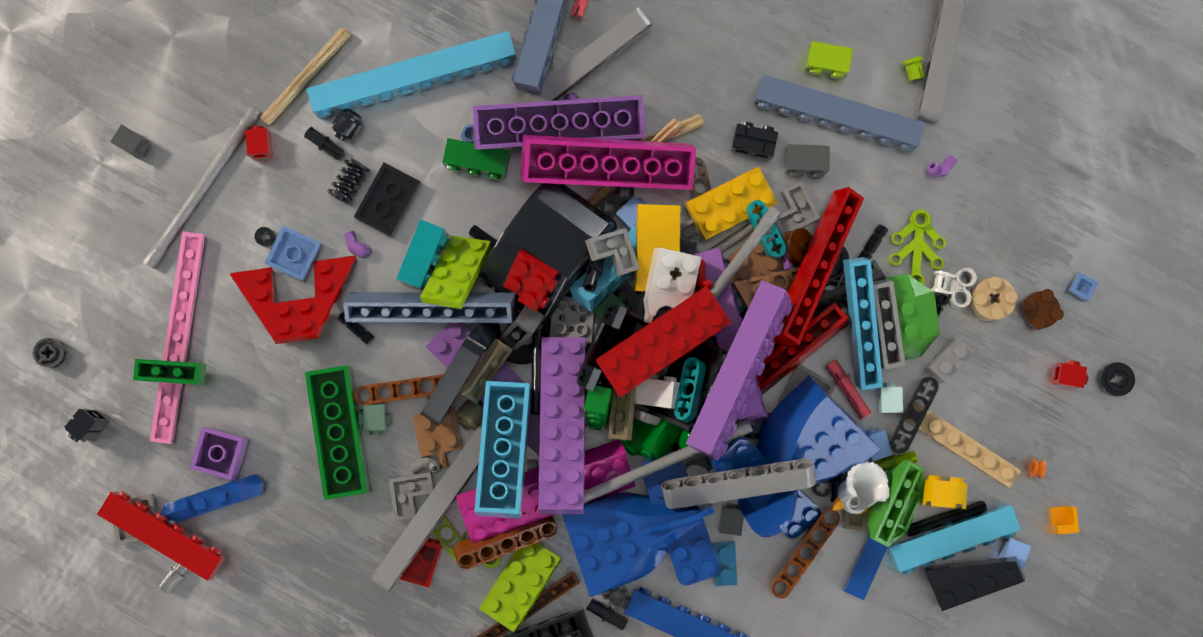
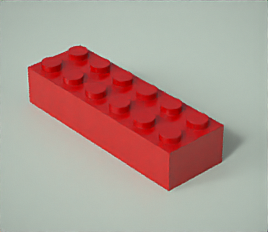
(663, 341)

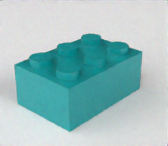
(422, 255)

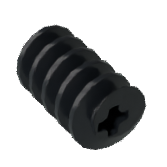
(347, 180)

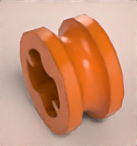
(1037, 468)

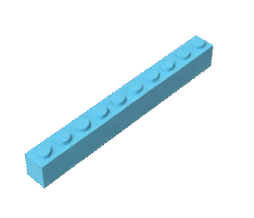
(412, 74)

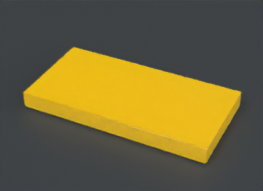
(655, 228)

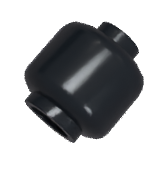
(347, 125)

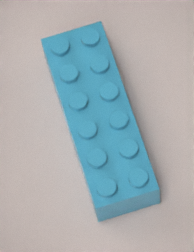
(503, 449)

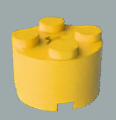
(945, 493)

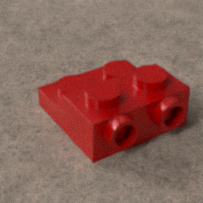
(531, 280)
(424, 564)

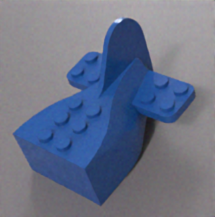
(799, 427)
(634, 532)

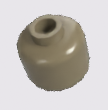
(470, 414)

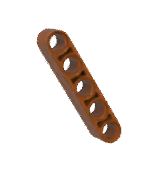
(396, 390)
(475, 554)
(803, 563)

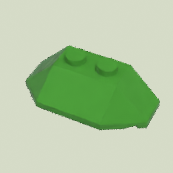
(916, 315)
(893, 518)

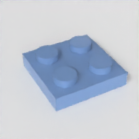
(293, 253)

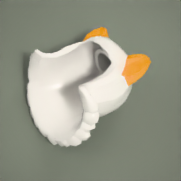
(862, 488)

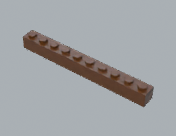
(545, 598)

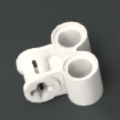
(950, 285)

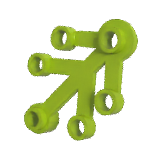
(918, 244)

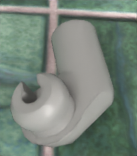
(427, 463)

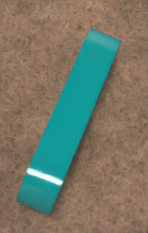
(774, 231)
(685, 381)

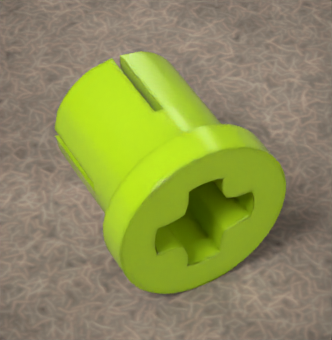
(914, 68)

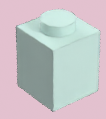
(890, 398)

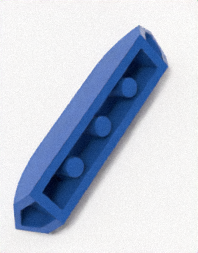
(213, 499)

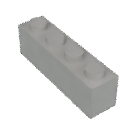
(888, 325)

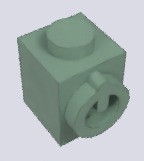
(374, 418)

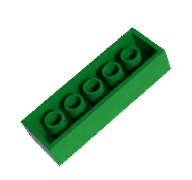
(337, 432)

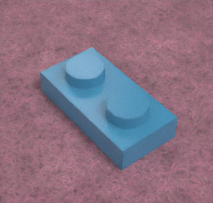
(727, 560)

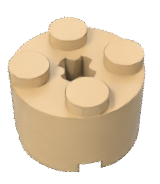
(1004, 299)

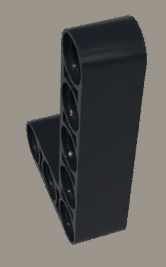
(459, 371)

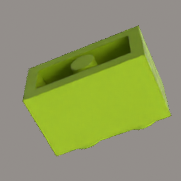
(828, 59)

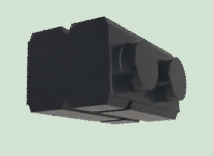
(754, 140)
(86, 425)

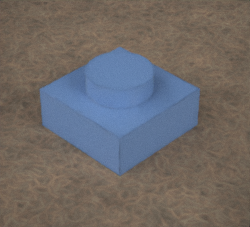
(1083, 287)

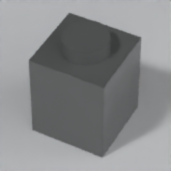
(130, 141)
(731, 520)

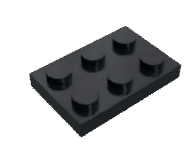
(387, 199)

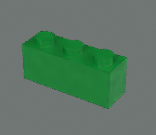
(463, 156)
(169, 372)
(598, 407)

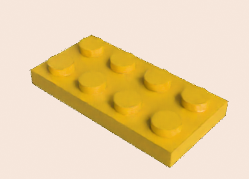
(727, 203)

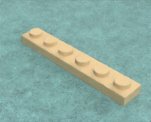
(966, 448)

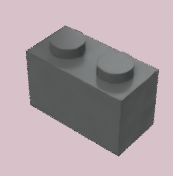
(807, 160)
(522, 327)

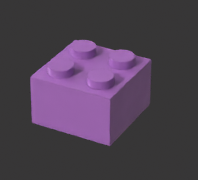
(219, 453)

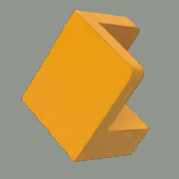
(1064, 520)

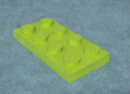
(456, 272)
(520, 585)

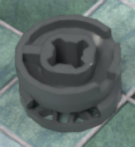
(50, 352)

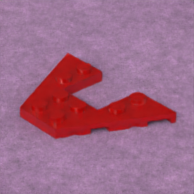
(295, 318)

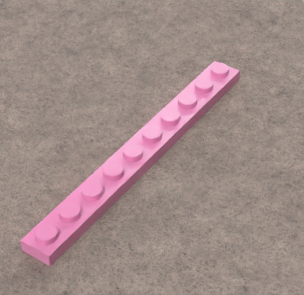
(178, 334)

